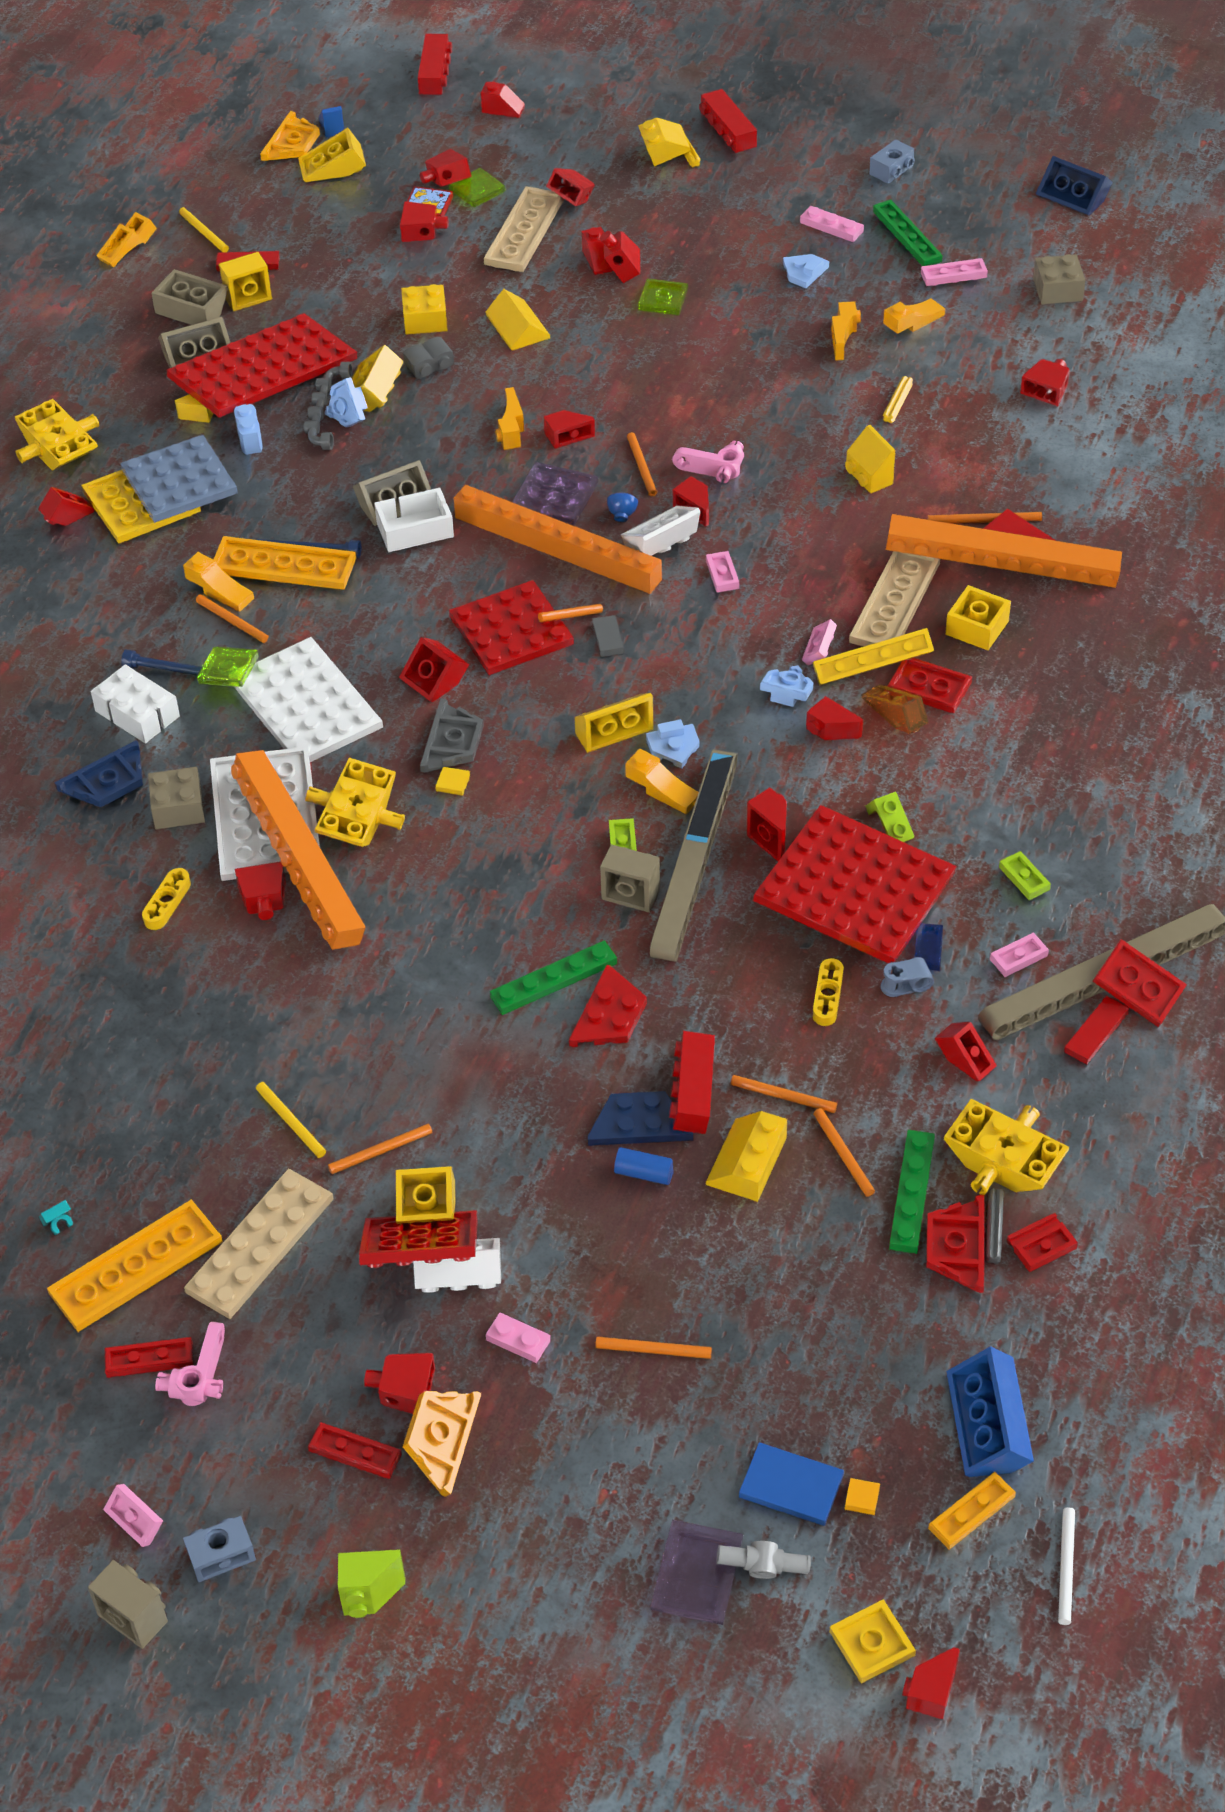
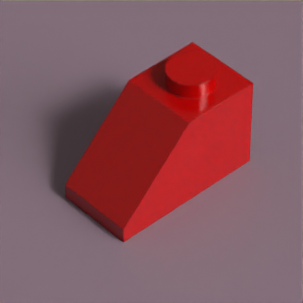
(500, 100)
(594, 250)
(568, 427)
(693, 494)
(64, 507)
(833, 721)
(966, 1050)
(932, 1684)

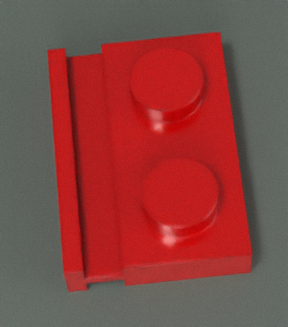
(1042, 1242)

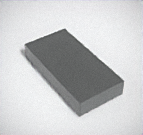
(608, 636)

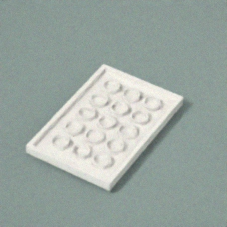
(307, 700)
(238, 828)

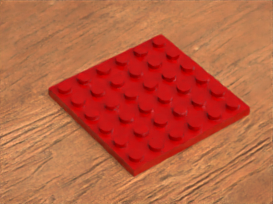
(855, 884)

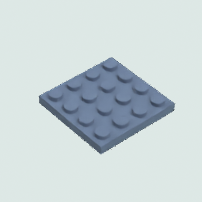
(178, 478)

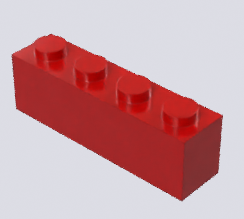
(434, 64)
(728, 120)
(693, 1082)

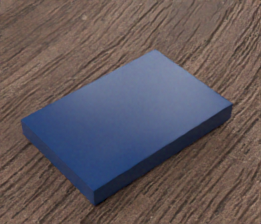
(791, 1484)

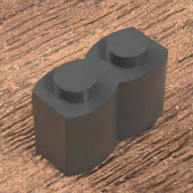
(428, 357)

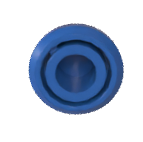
(622, 505)

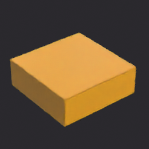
(862, 1496)

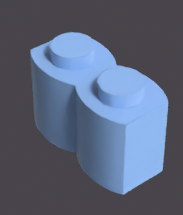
(248, 429)

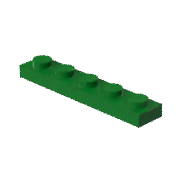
(907, 233)
(553, 977)
(912, 1191)

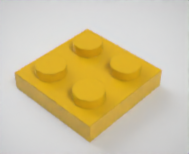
(872, 1641)

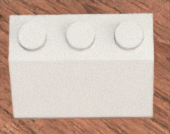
(663, 530)
(479, 1270)

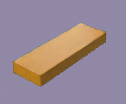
(971, 1510)

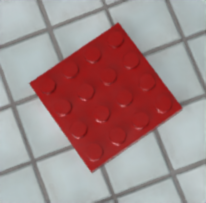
(506, 627)
(419, 1241)

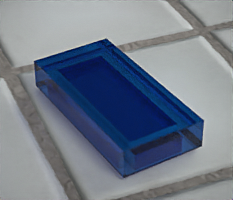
(929, 944)

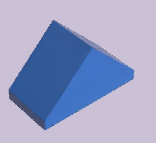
(331, 121)

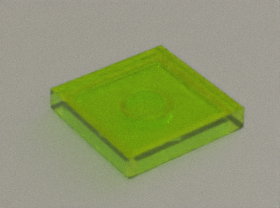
(477, 188)
(663, 296)
(228, 666)

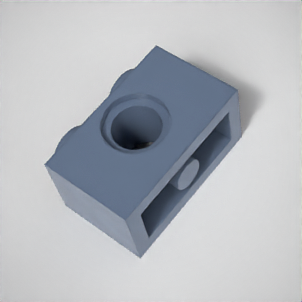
(891, 161)
(213, 1562)

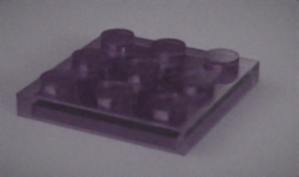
(556, 492)

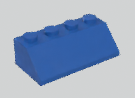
(989, 1414)

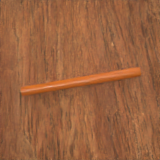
(981, 518)

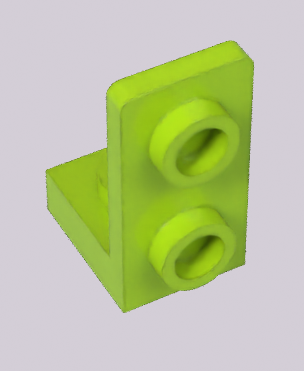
(891, 816)

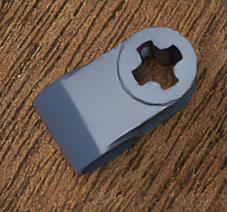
(909, 977)

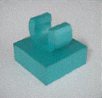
(56, 1214)

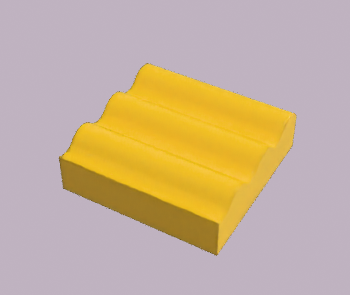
(452, 781)

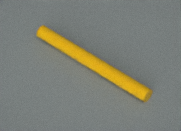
(203, 230)
(291, 1120)

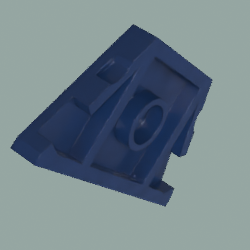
(105, 778)
(636, 1119)

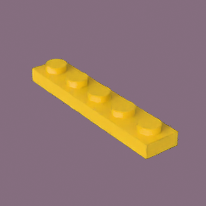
(873, 656)

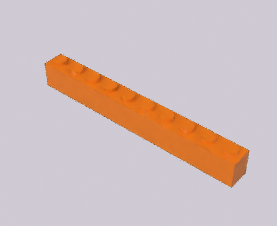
(558, 539)
(1004, 550)
(298, 850)

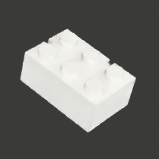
(422, 520)
(133, 703)

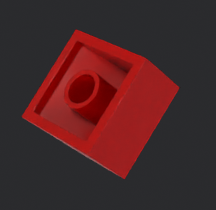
(433, 669)
(768, 822)

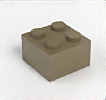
(1059, 279)
(176, 797)
(630, 878)
(128, 1603)

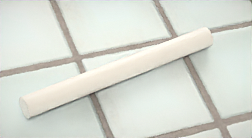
(1066, 1567)

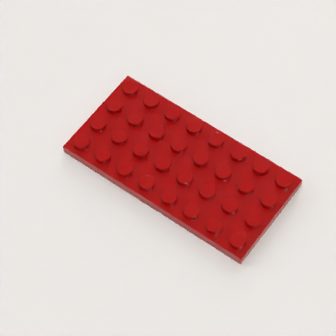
(261, 364)

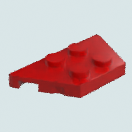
(610, 1011)
(957, 1243)

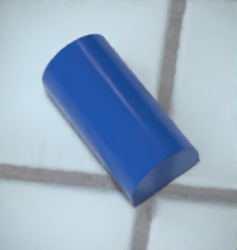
(644, 1166)

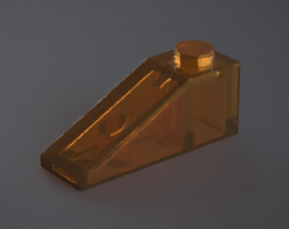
(897, 707)

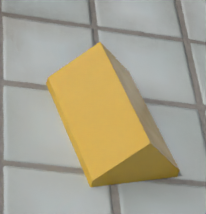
(515, 321)

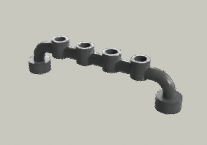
(320, 399)

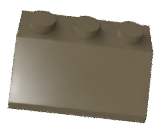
(189, 298)
(193, 341)
(390, 485)

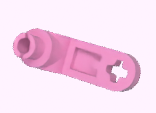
(722, 465)
(178, 1381)

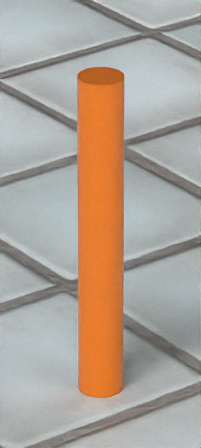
(570, 612)

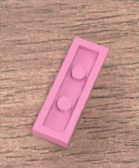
(832, 223)
(954, 272)

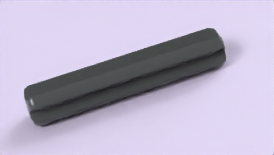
(994, 1226)

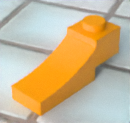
(125, 238)
(912, 317)
(843, 326)
(511, 423)
(216, 582)
(660, 782)

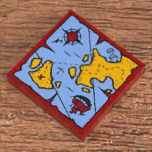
(436, 197)

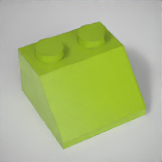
(368, 1580)

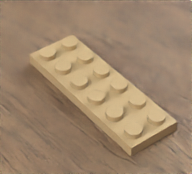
(523, 229)
(894, 598)
(258, 1243)

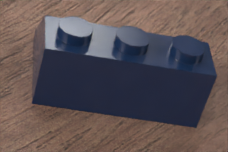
(1073, 186)

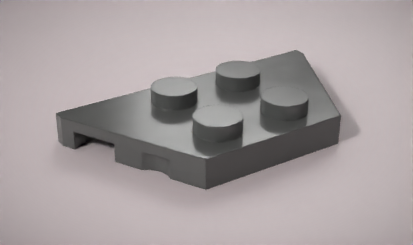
(452, 738)

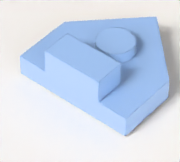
(804, 269)
(346, 403)
(787, 686)
(673, 742)

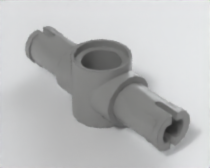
(763, 1559)

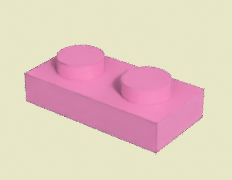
(722, 571)
(819, 642)
(1019, 954)
(518, 1337)
(133, 1515)

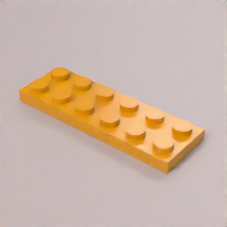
(285, 562)
(134, 1265)

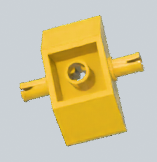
(54, 435)
(356, 804)
(1004, 1148)

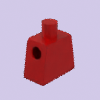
(446, 168)
(574, 188)
(420, 222)
(621, 255)
(1046, 381)
(262, 888)
(402, 1379)

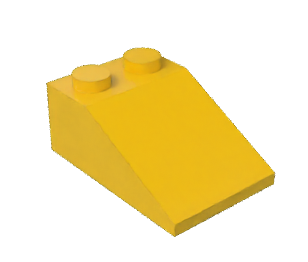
(333, 158)

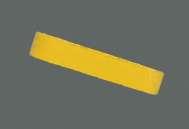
(166, 888)
(833, 1000)

